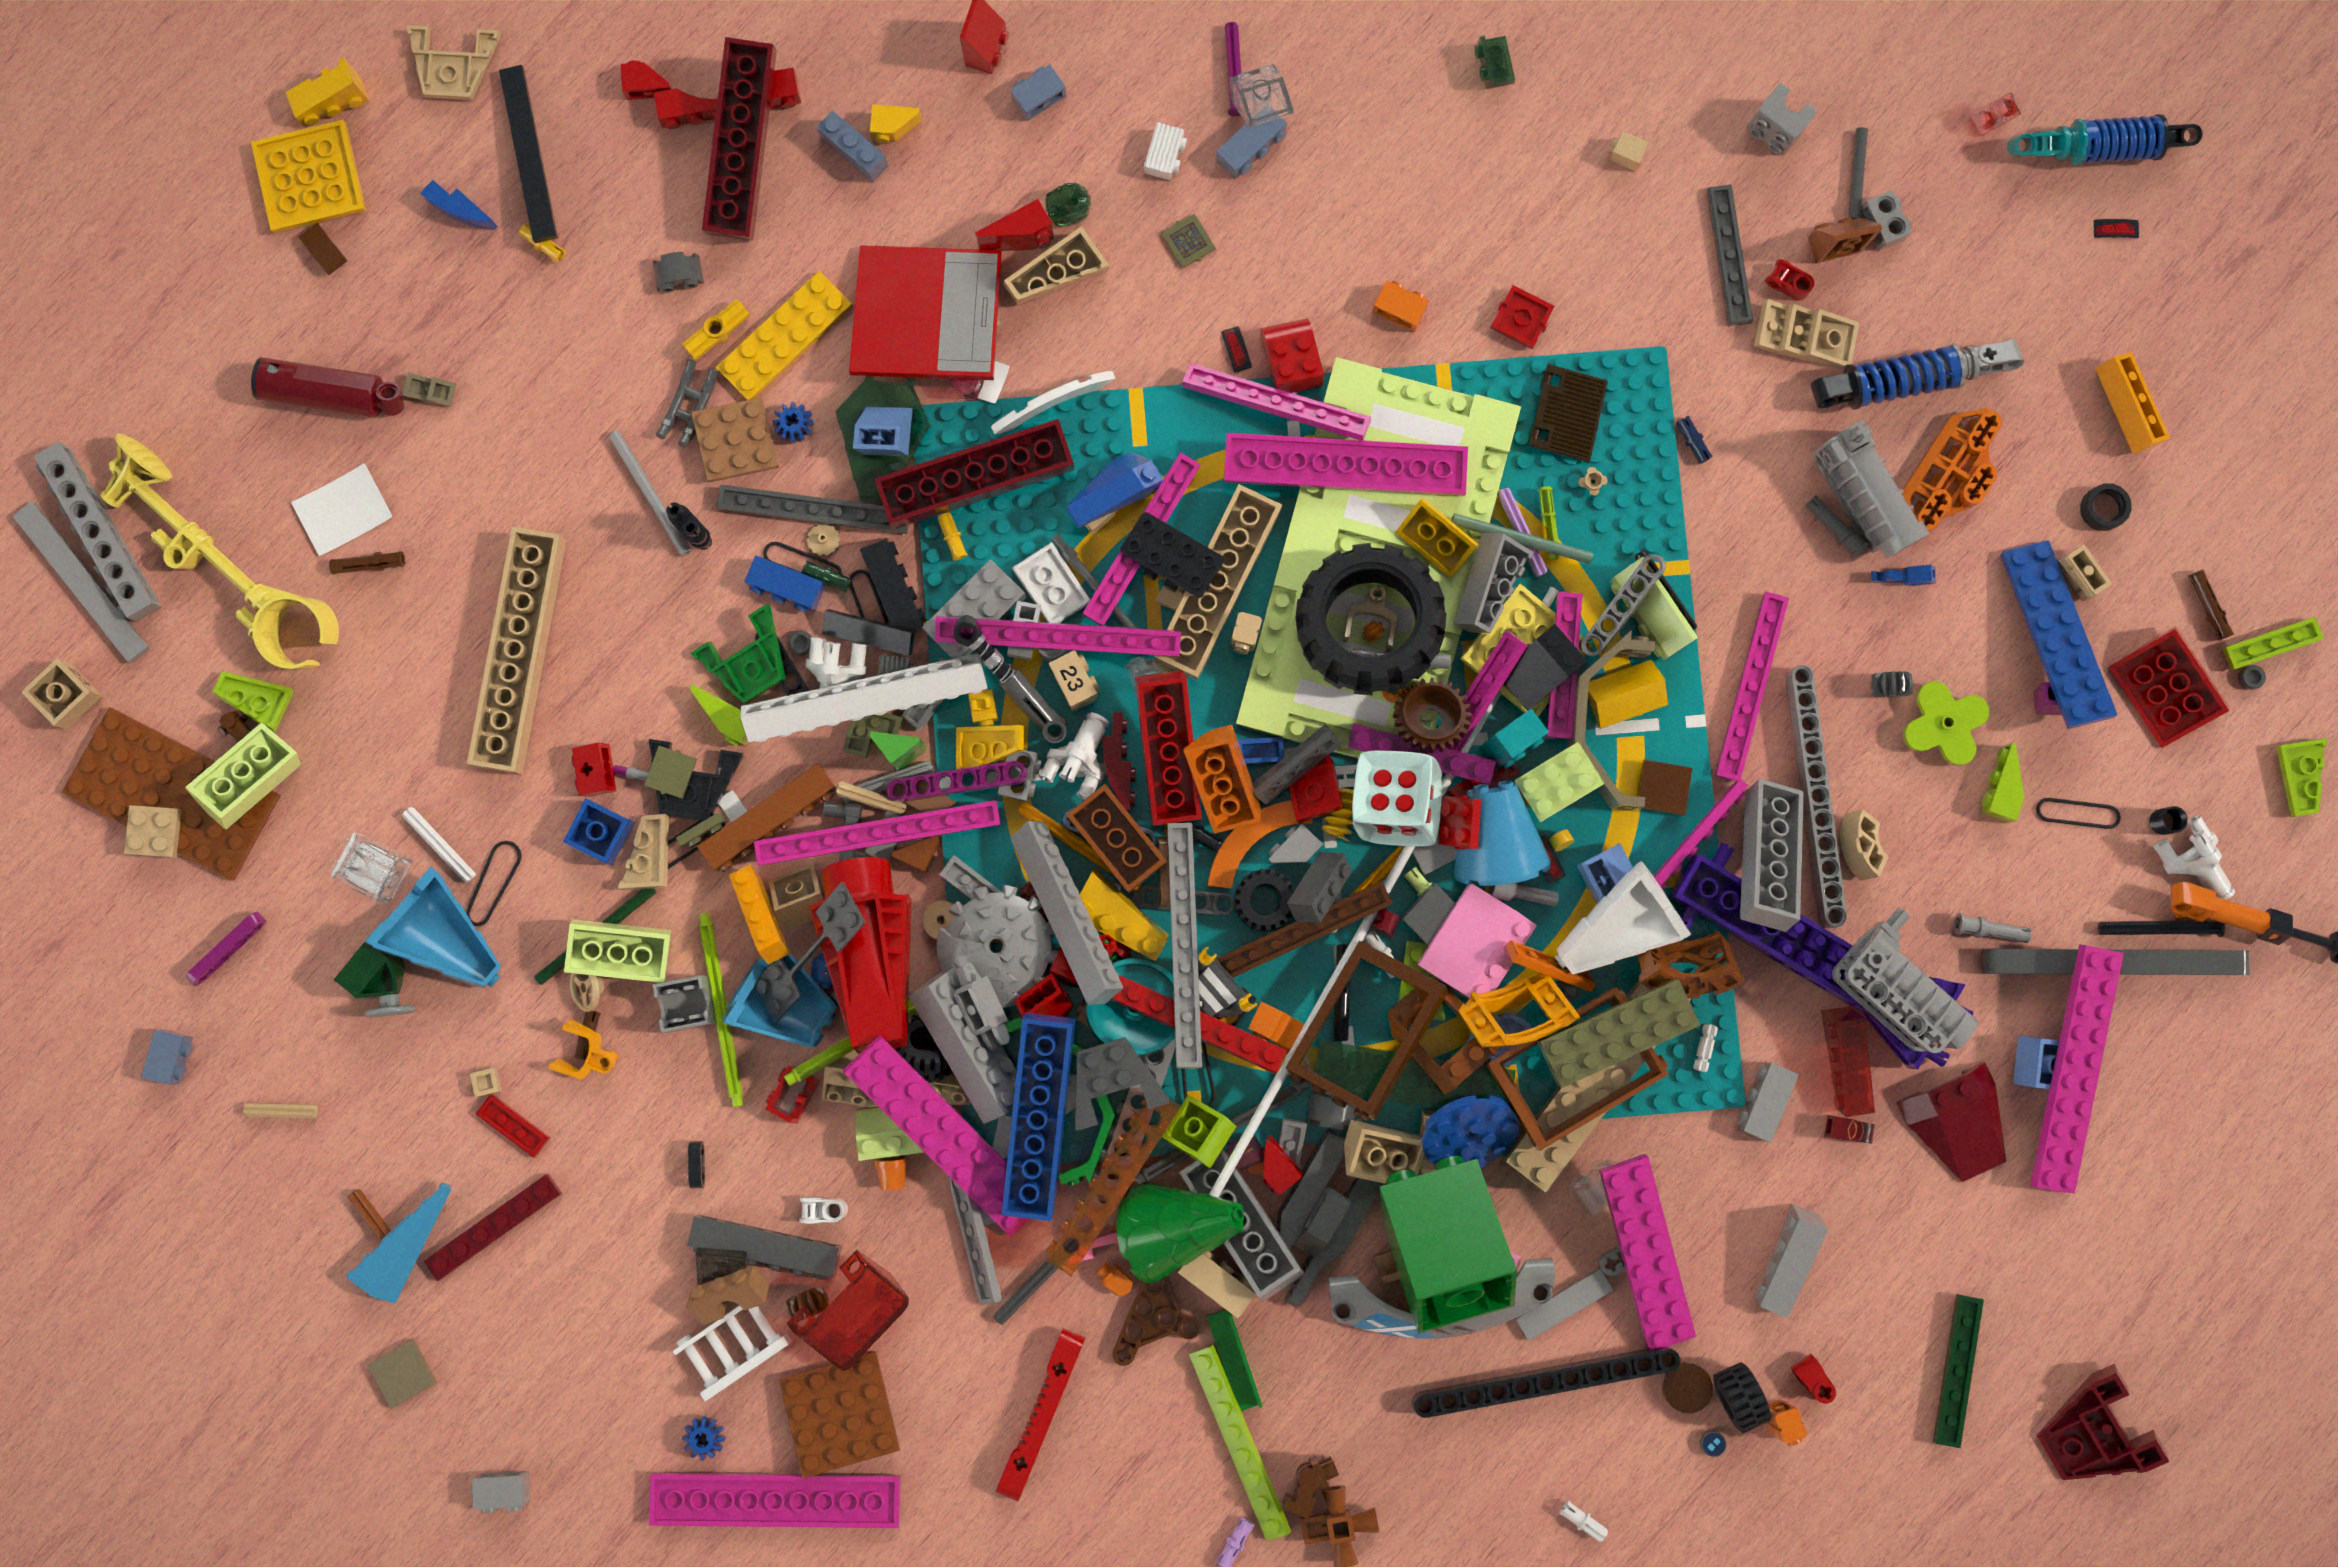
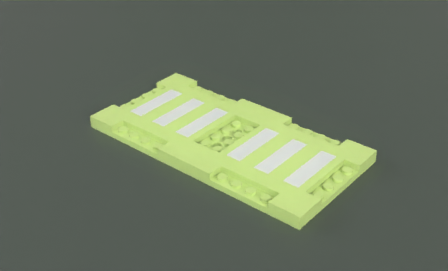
(1282, 689)

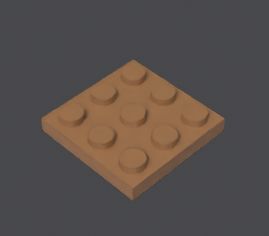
(734, 439)

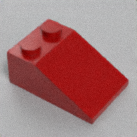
(983, 37)
(1018, 231)

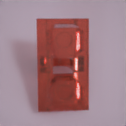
(2004, 107)

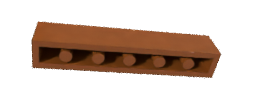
(767, 817)

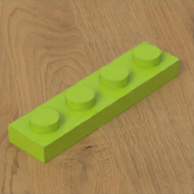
(2272, 643)

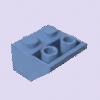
(883, 431)
(1604, 871)

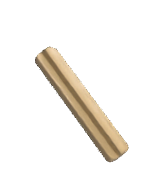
(870, 798)
(280, 1110)

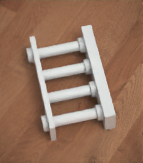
(733, 1369)

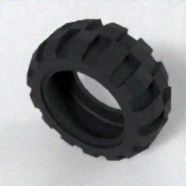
(1379, 566)

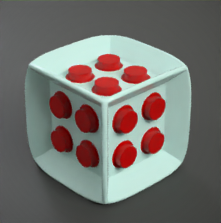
(1397, 798)

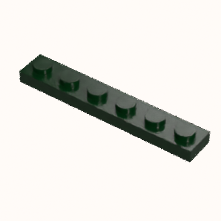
(1958, 1371)

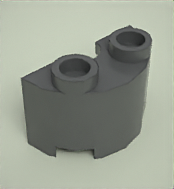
(677, 270)
(1325, 1113)

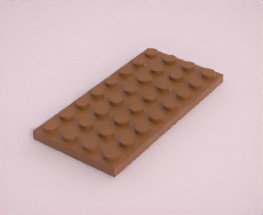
(143, 767)

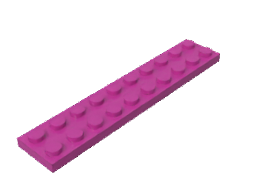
(1346, 464)
(2076, 1069)
(934, 1127)
(774, 1500)

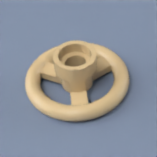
(588, 987)

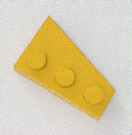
(987, 744)

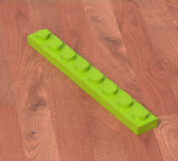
(1240, 1443)

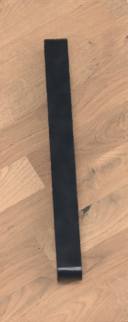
(1557, 1384)

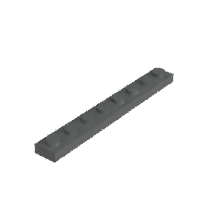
(805, 508)

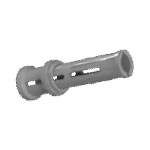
(1981, 927)

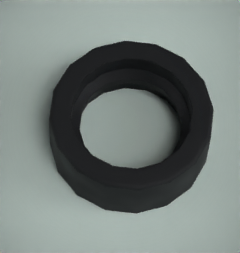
(2122, 499)

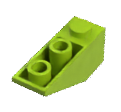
(2006, 788)

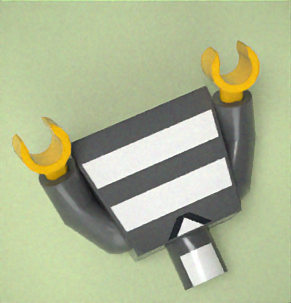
(1218, 990)

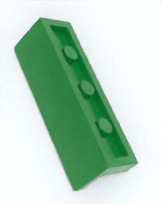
(1234, 1359)

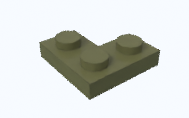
(858, 734)

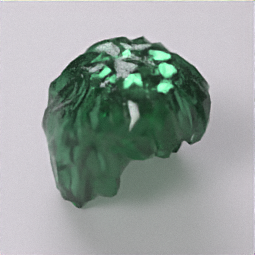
(1068, 204)

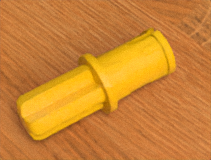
(952, 536)

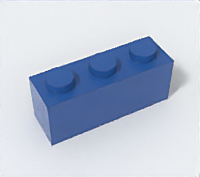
(784, 584)

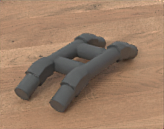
(682, 391)

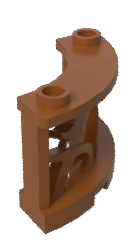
(1710, 975)

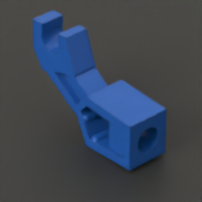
(1910, 576)

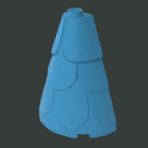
(437, 934)

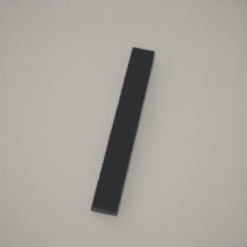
(528, 154)

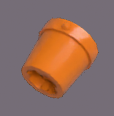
(891, 1172)

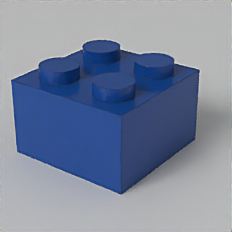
(598, 831)

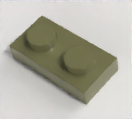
(693, 836)

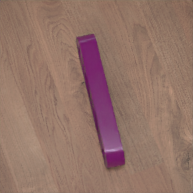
(225, 948)

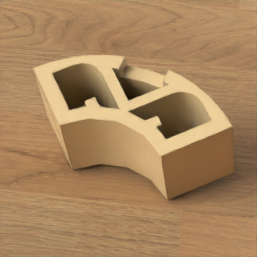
(1861, 845)

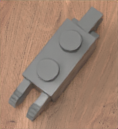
(981, 1007)

